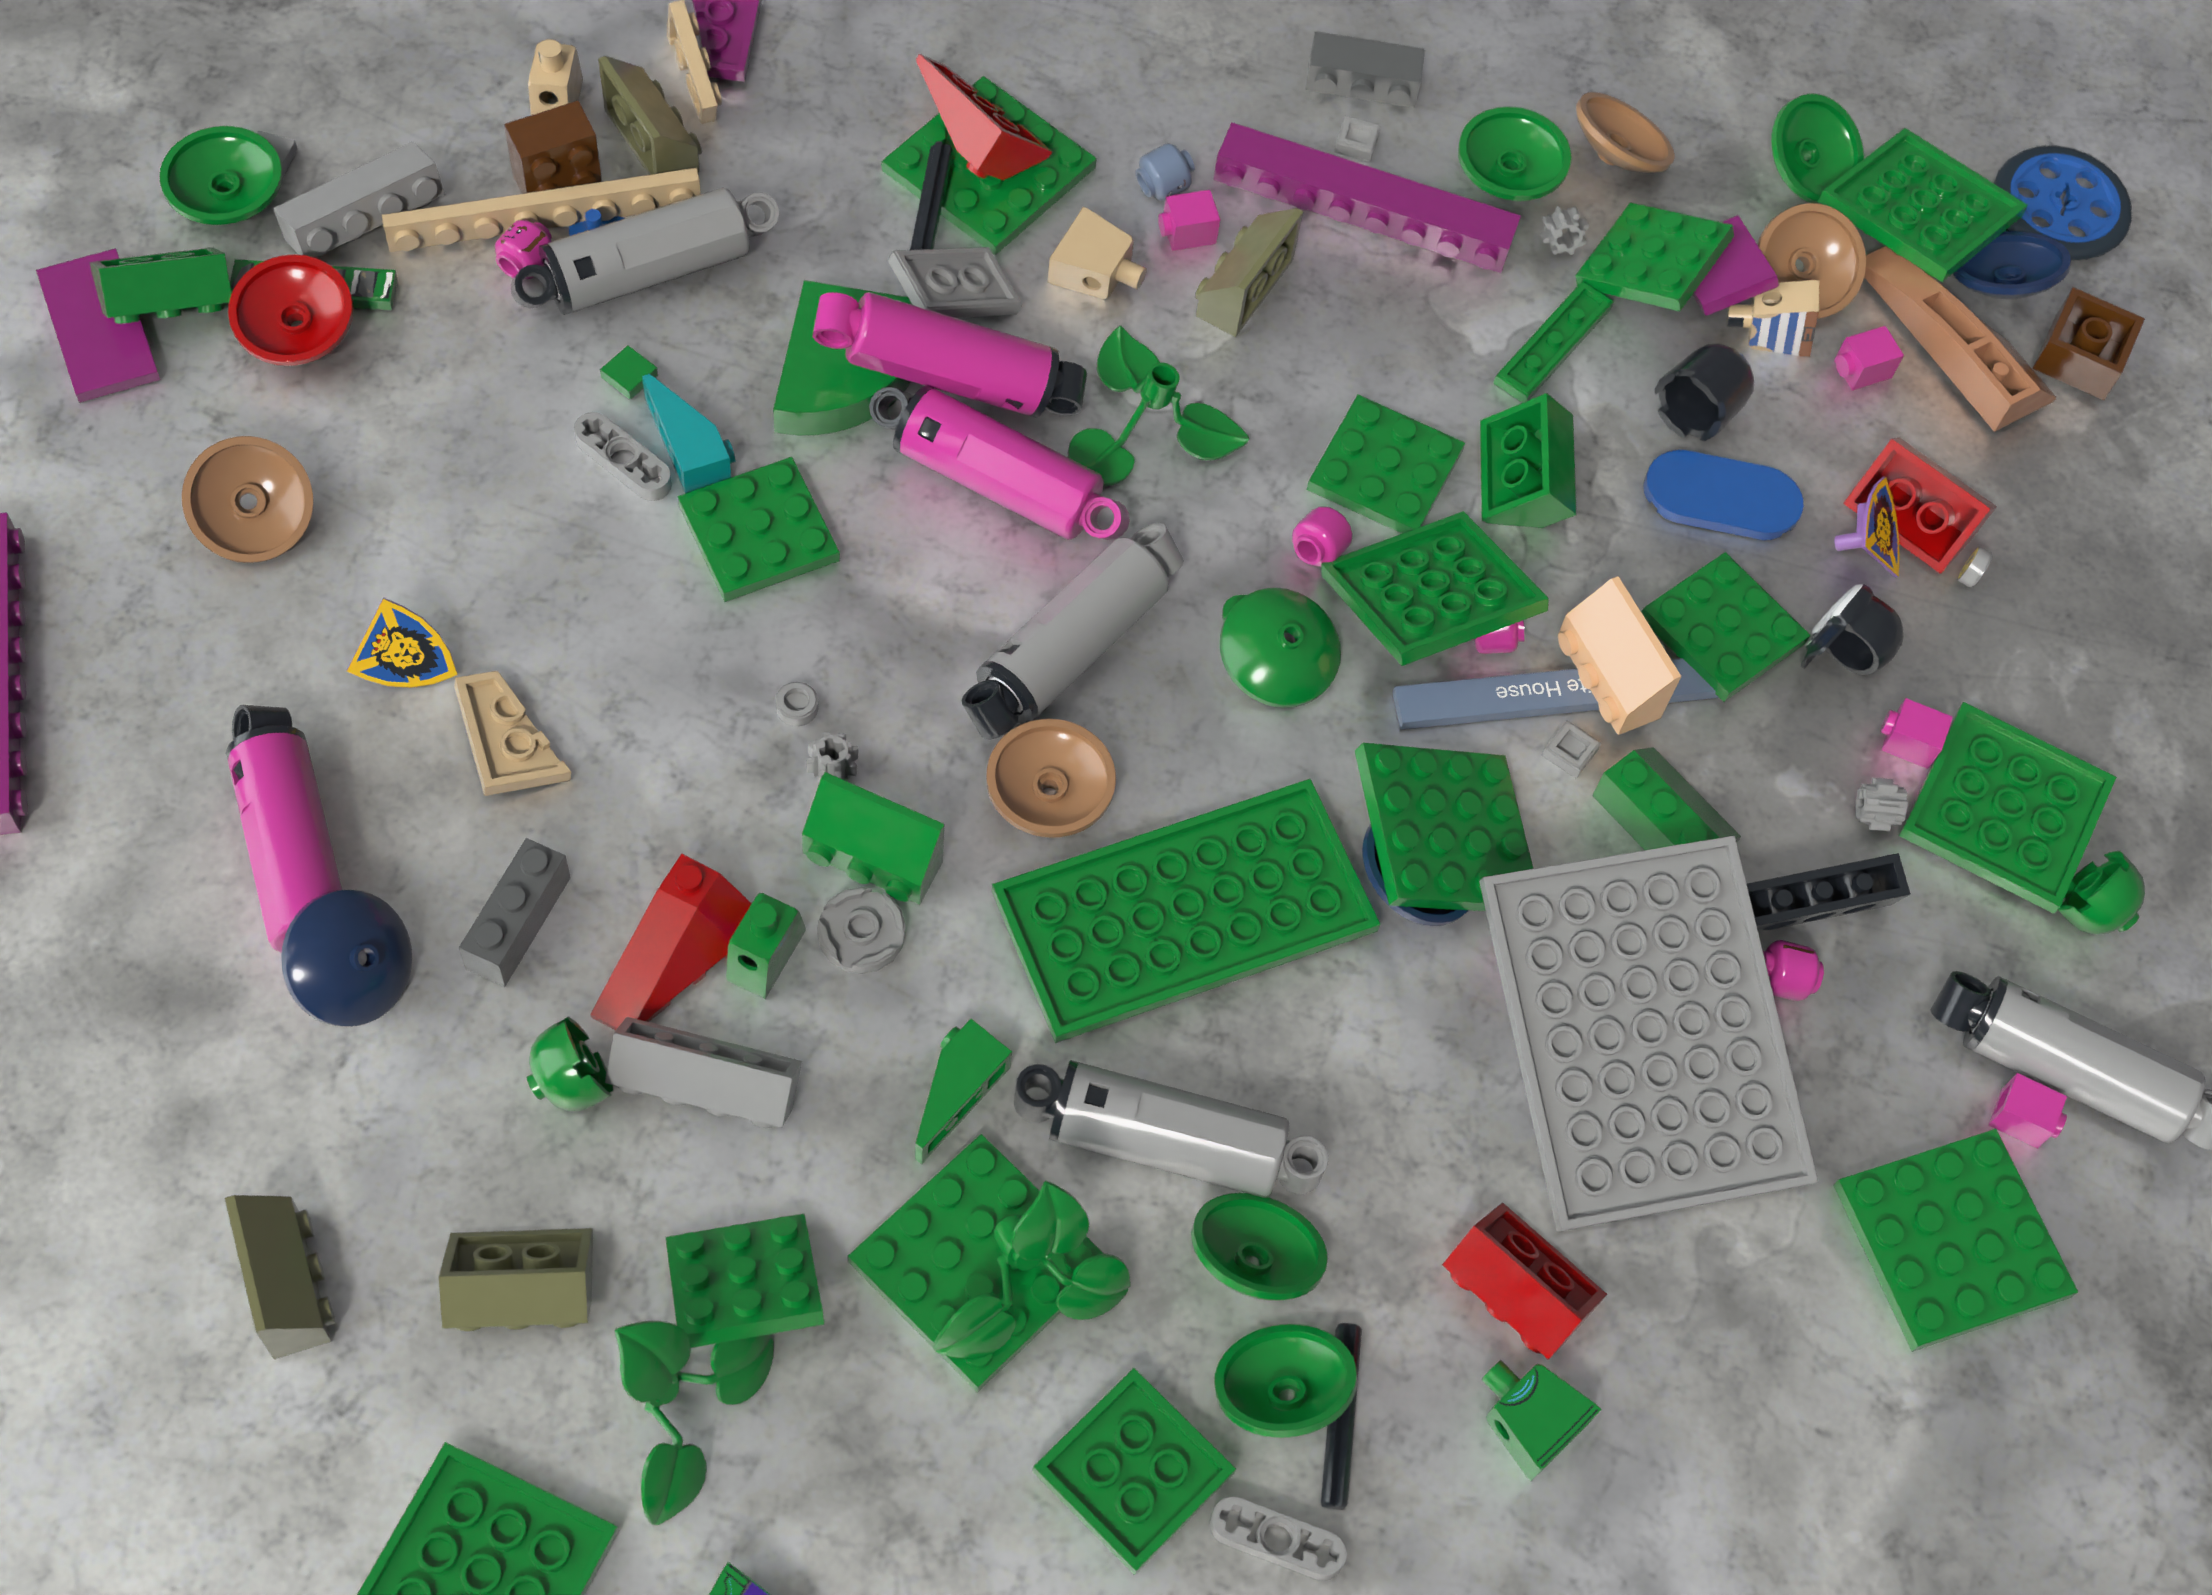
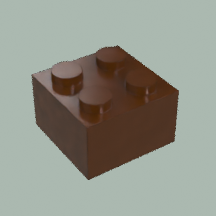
(553, 149)
(2088, 343)

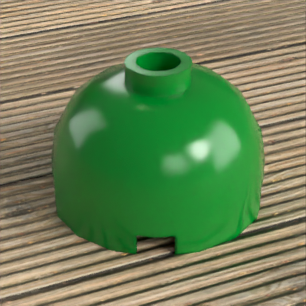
(2105, 896)
(567, 1069)

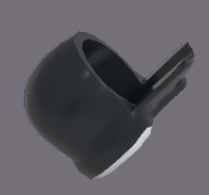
(1857, 632)

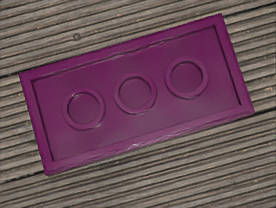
(96, 350)

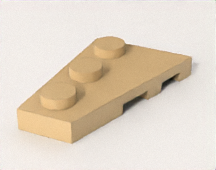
(681, 31)
(503, 739)

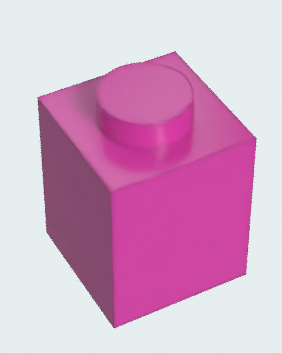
(1190, 220)
(1868, 358)
(1915, 733)
(2029, 1111)

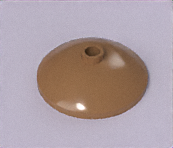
(1623, 134)
(1825, 245)
(240, 468)
(1054, 757)

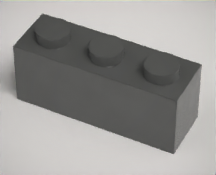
(1365, 69)
(515, 912)

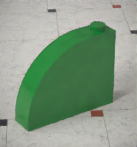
(818, 384)

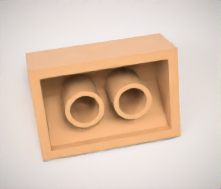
(1619, 657)

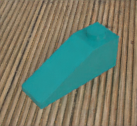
(689, 438)

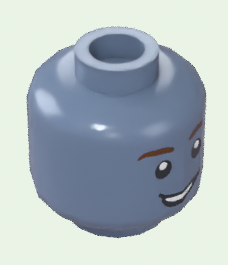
(1165, 172)

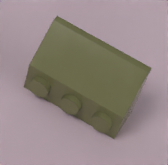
(646, 119)
(1249, 270)
(280, 1273)
(516, 1279)

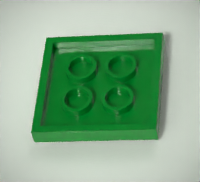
(1655, 256)
(1385, 466)
(758, 529)
(1725, 626)
(744, 1280)
(1134, 1470)

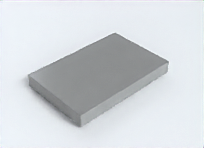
(955, 281)

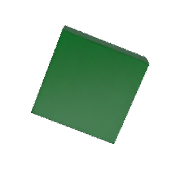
(626, 372)

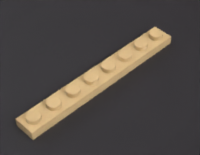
(549, 207)

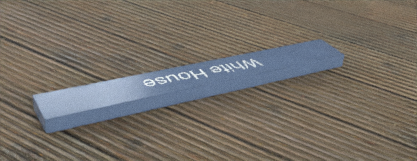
(1515, 697)

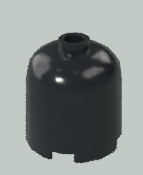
(1705, 391)

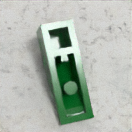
(964, 1074)

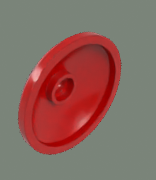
(286, 292)

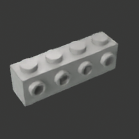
(357, 200)
(703, 1072)

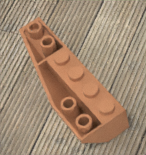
(1962, 345)

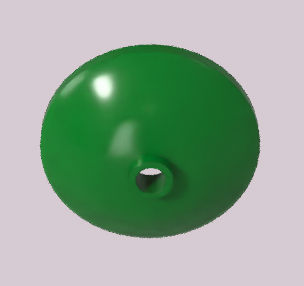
(1814, 144)
(1514, 153)
(221, 175)
(1268, 664)
(1259, 1246)
(1285, 1380)

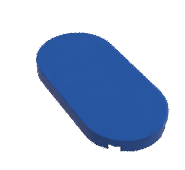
(1723, 494)

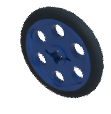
(2068, 165)

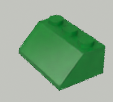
(162, 284)
(1528, 464)
(1657, 803)
(873, 839)

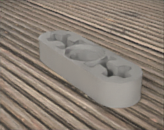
(616, 440)
(1296, 1528)

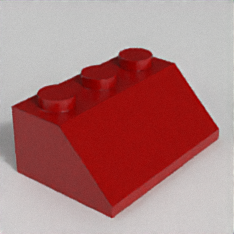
(1932, 507)
(1523, 1280)

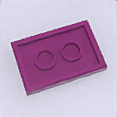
(1737, 273)

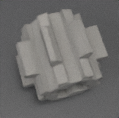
(1564, 241)
(832, 747)
(1881, 804)

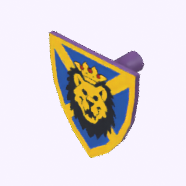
(1876, 529)
(401, 650)

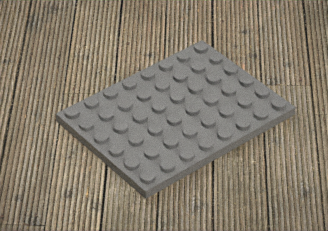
(1647, 1033)

